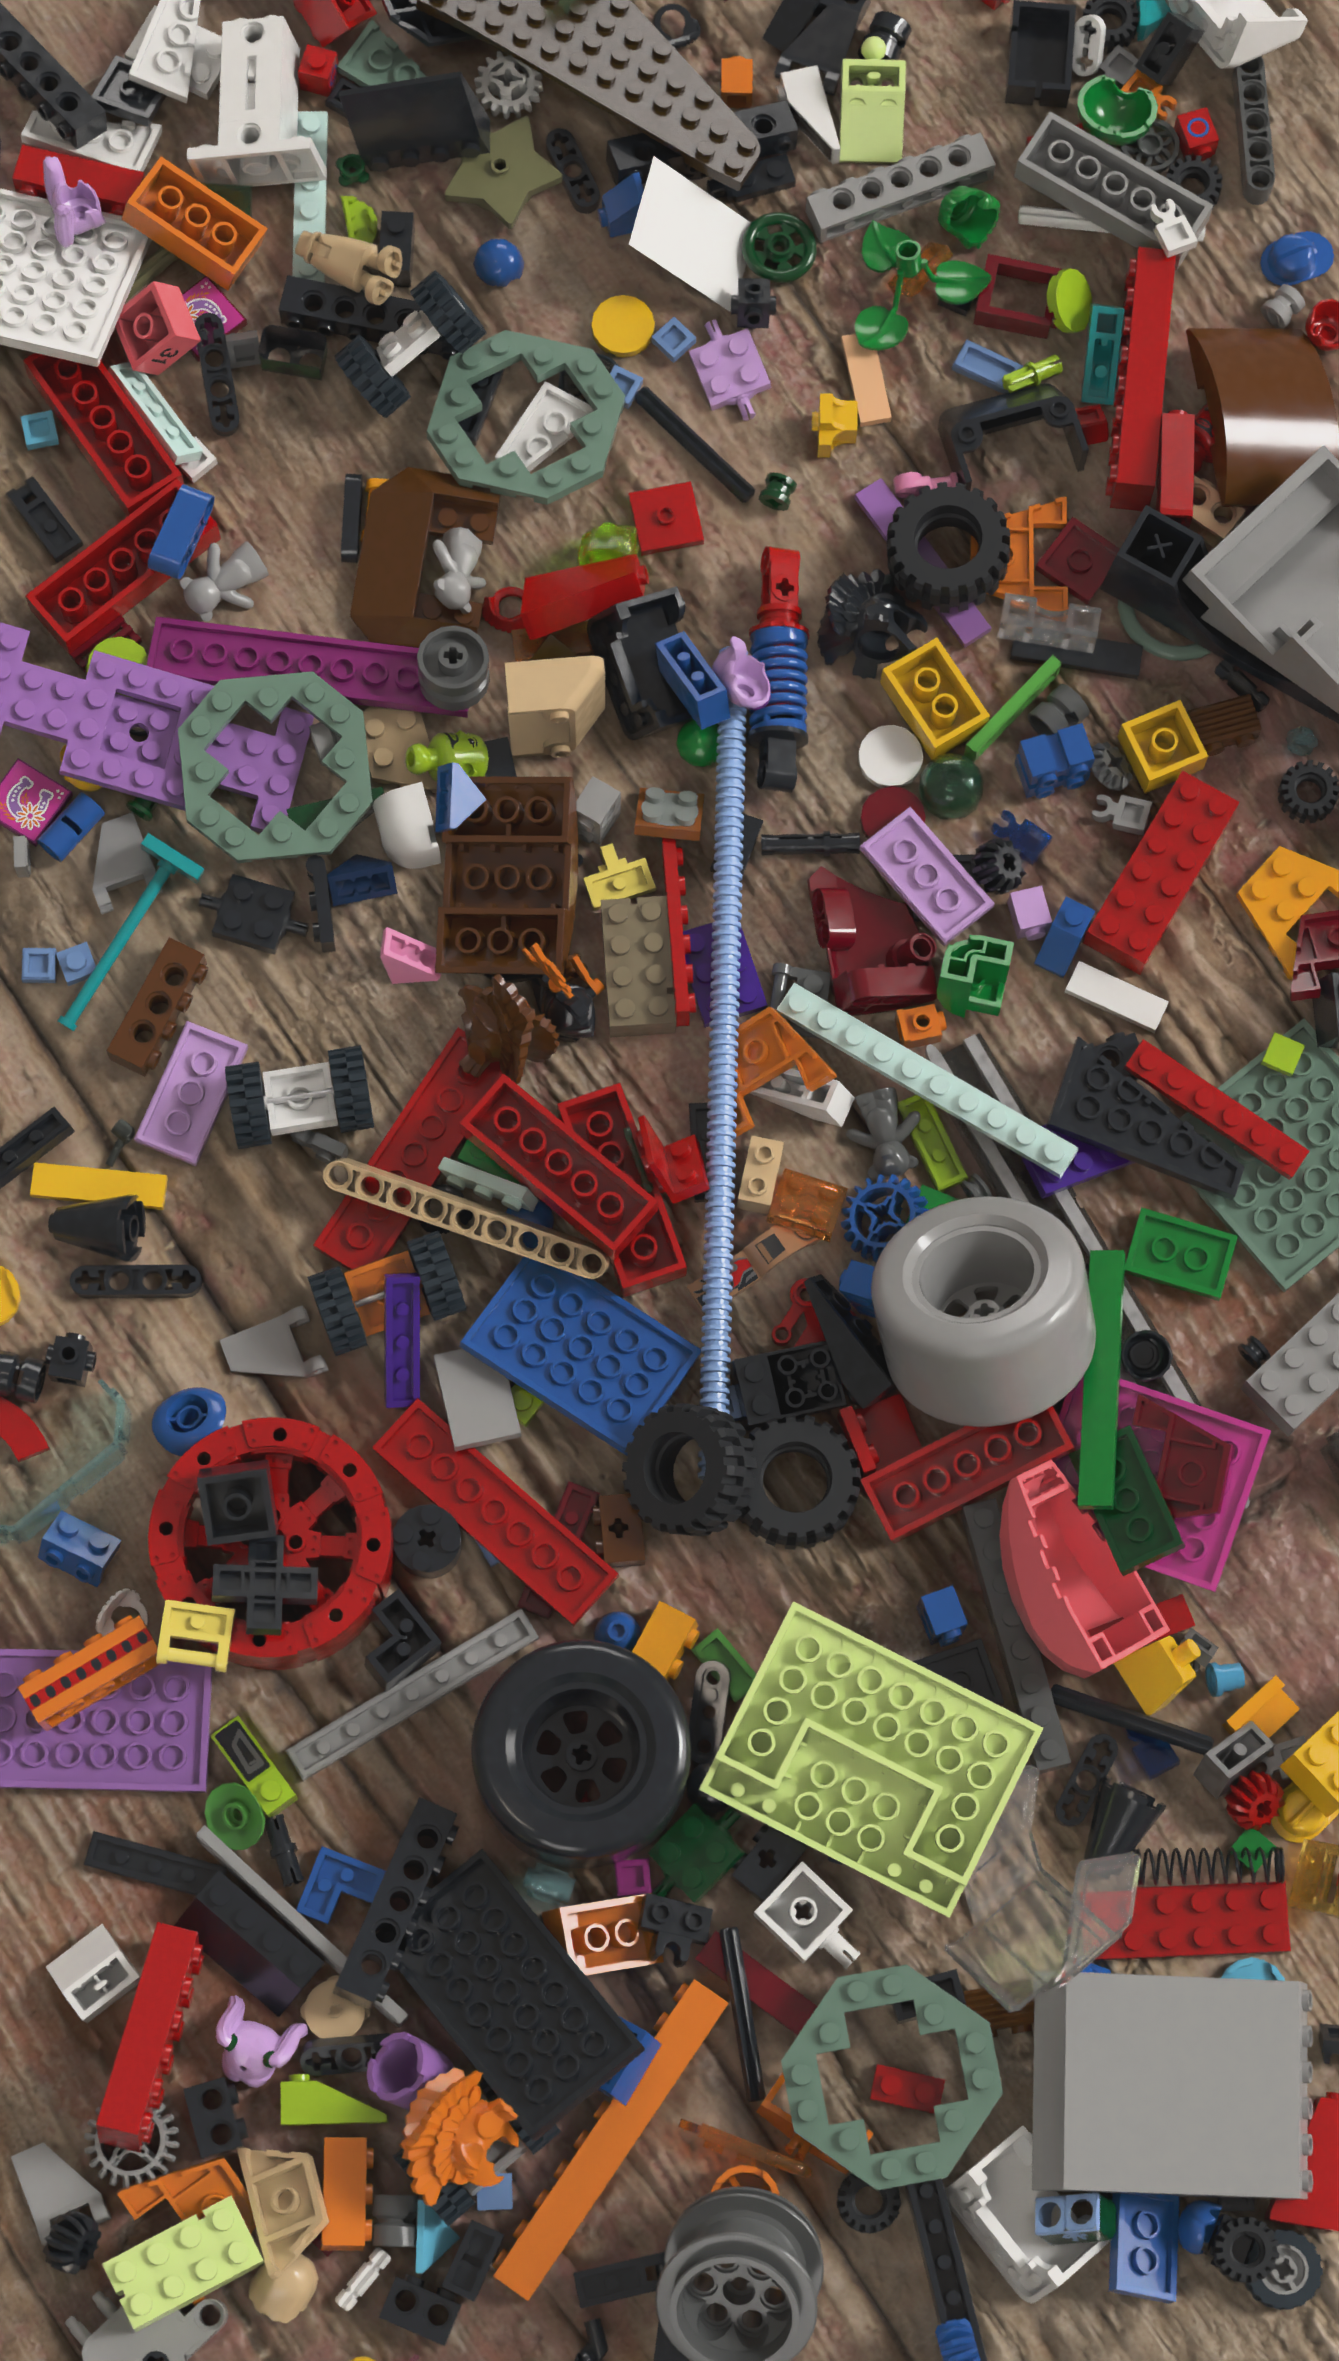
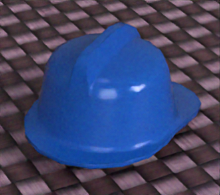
(1297, 258)

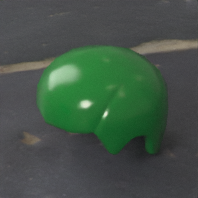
(697, 745)

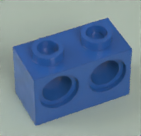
(856, 1286)
(942, 1616)

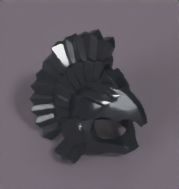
(862, 618)

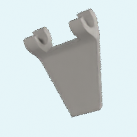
(120, 859)
(272, 1348)
(54, 2188)

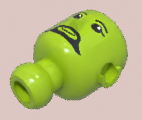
(446, 748)

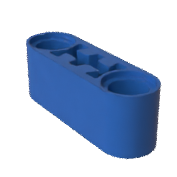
(181, 531)

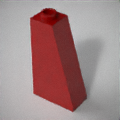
(1176, 466)
(579, 592)
(1322, 2206)

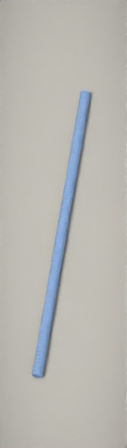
(723, 1062)

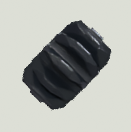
(998, 866)
(72, 2242)

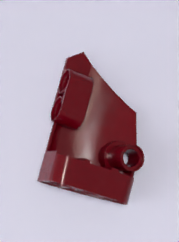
(870, 948)

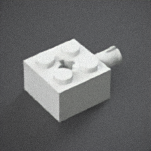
(804, 1935)

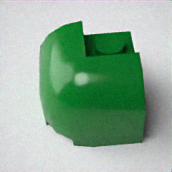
(974, 975)

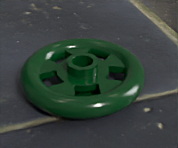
(789, 225)

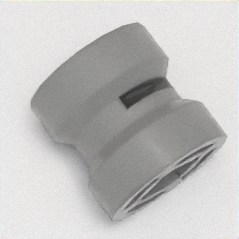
(1283, 306)

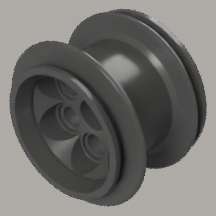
(746, 2246)

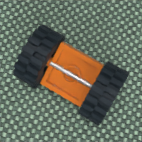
(367, 1291)

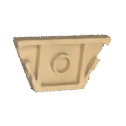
(387, 738)
(284, 2204)

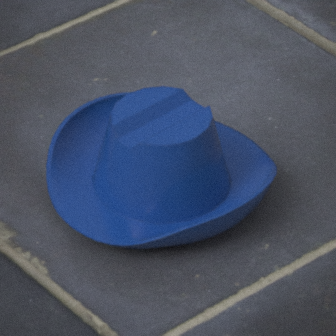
(188, 1418)

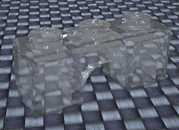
(1067, 629)

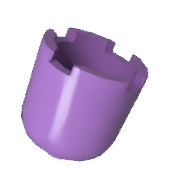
(404, 2068)

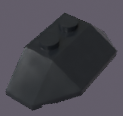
(422, 25)

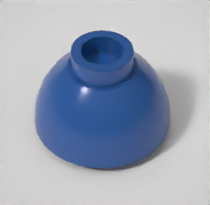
(618, 1629)

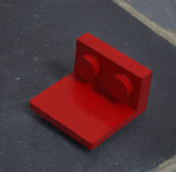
(676, 1167)
(879, 1433)

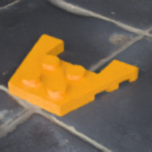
(1282, 893)

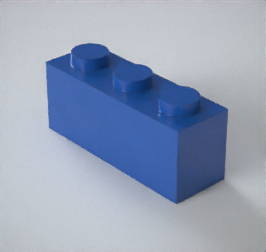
(692, 680)

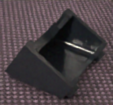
(626, 642)

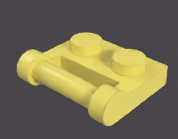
(196, 1623)

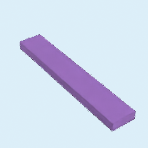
(879, 506)

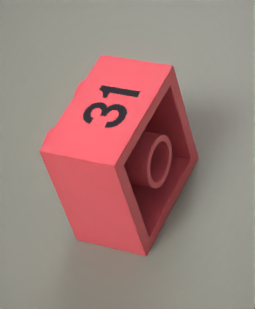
(156, 328)

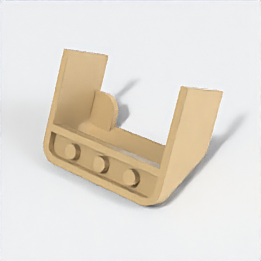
(553, 703)

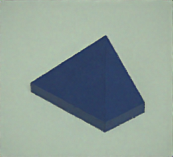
(361, 880)

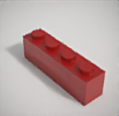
(111, 183)

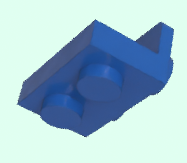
(78, 1548)

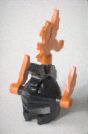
(564, 1003)

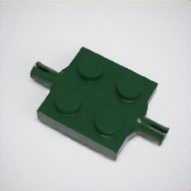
(696, 1852)

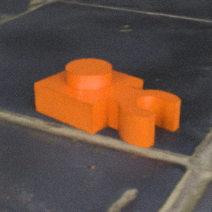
(1141, 80)

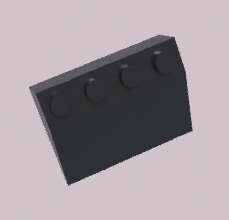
(416, 121)

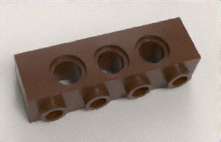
(173, 960)

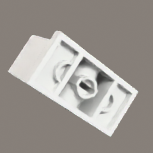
(258, 111)

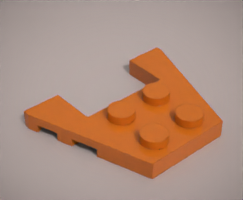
(1020, 568)
(765, 1051)
(190, 2192)

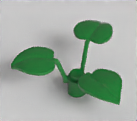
(888, 247)

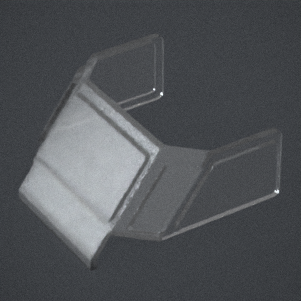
(1025, 1922)

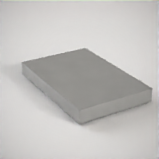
(475, 1401)

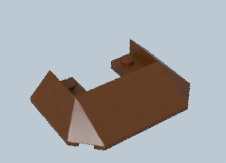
(394, 551)

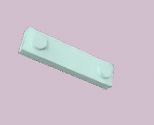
(157, 414)

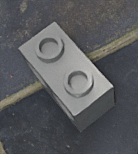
(597, 810)

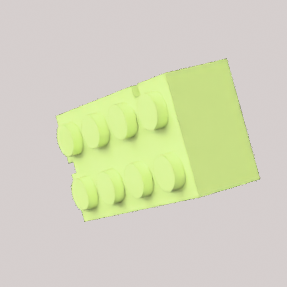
(183, 2264)

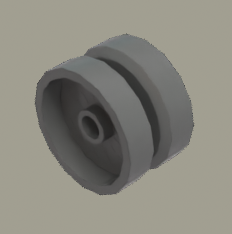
(453, 668)

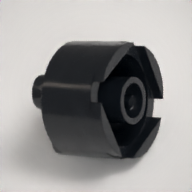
(431, 1522)

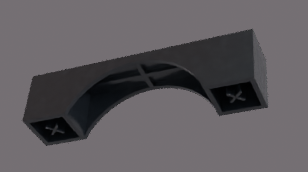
(1150, 578)

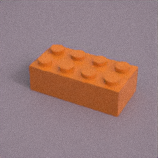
(194, 223)

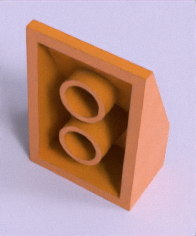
(602, 1934)

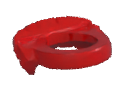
(492, 612)

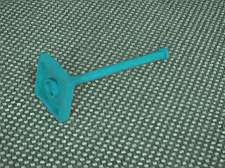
(169, 863)

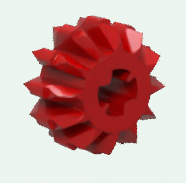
(1254, 1800)

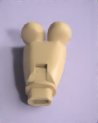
(344, 260)

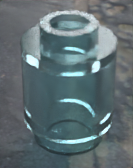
(549, 1884)

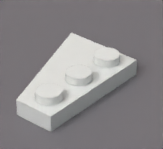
(544, 425)

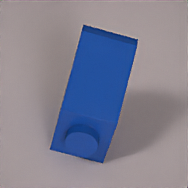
(621, 206)
(1064, 937)

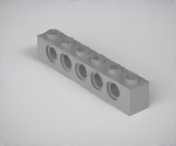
(918, 190)

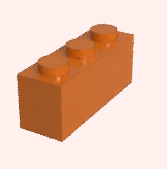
(346, 2193)

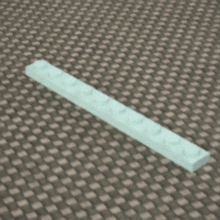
(927, 1080)

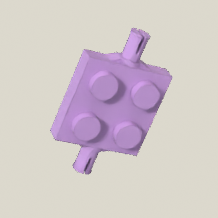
(730, 369)

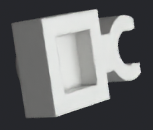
(1172, 233)

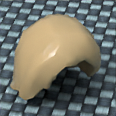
(286, 2295)

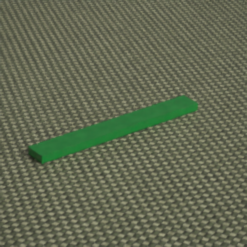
(1102, 1383)

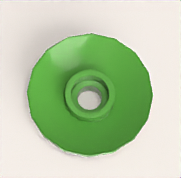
(225, 1820)

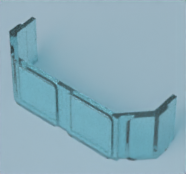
(80, 1481)

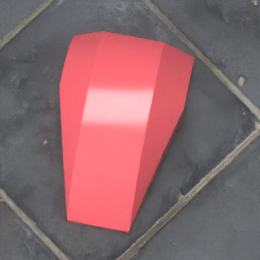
(1068, 1579)

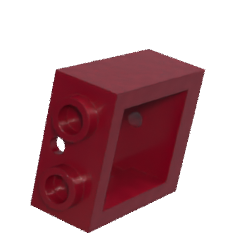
(1012, 320)

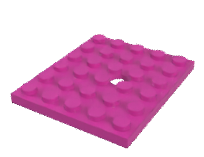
(1205, 1537)

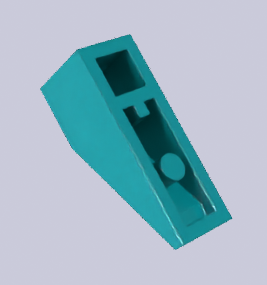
(1102, 353)

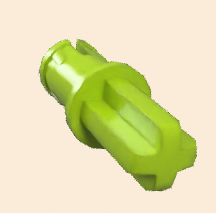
(1032, 374)

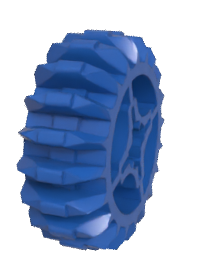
(891, 1205)

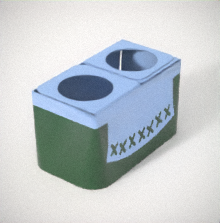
(1103, 2218)

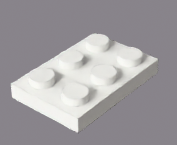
(205, 62)

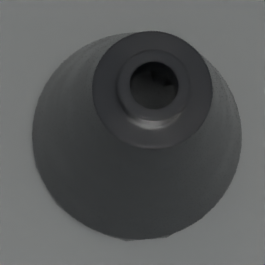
(102, 1226)
(1120, 1819)

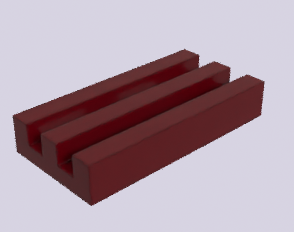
(106, 632)

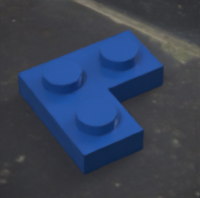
(335, 1875)

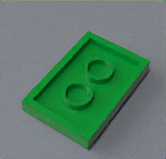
(1180, 1254)

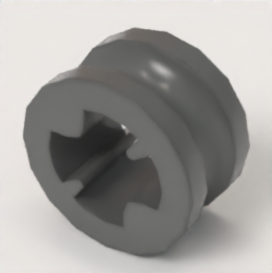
(975, 1187)

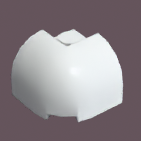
(407, 827)

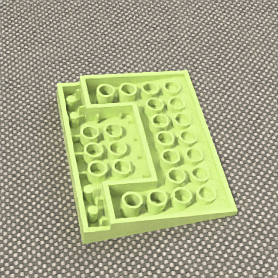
(871, 1759)

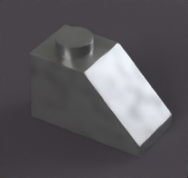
(1232, 1758)

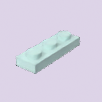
(487, 1185)

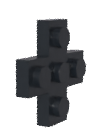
(265, 1585)

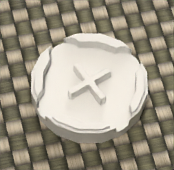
(890, 756)

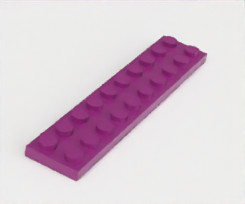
(357, 669)

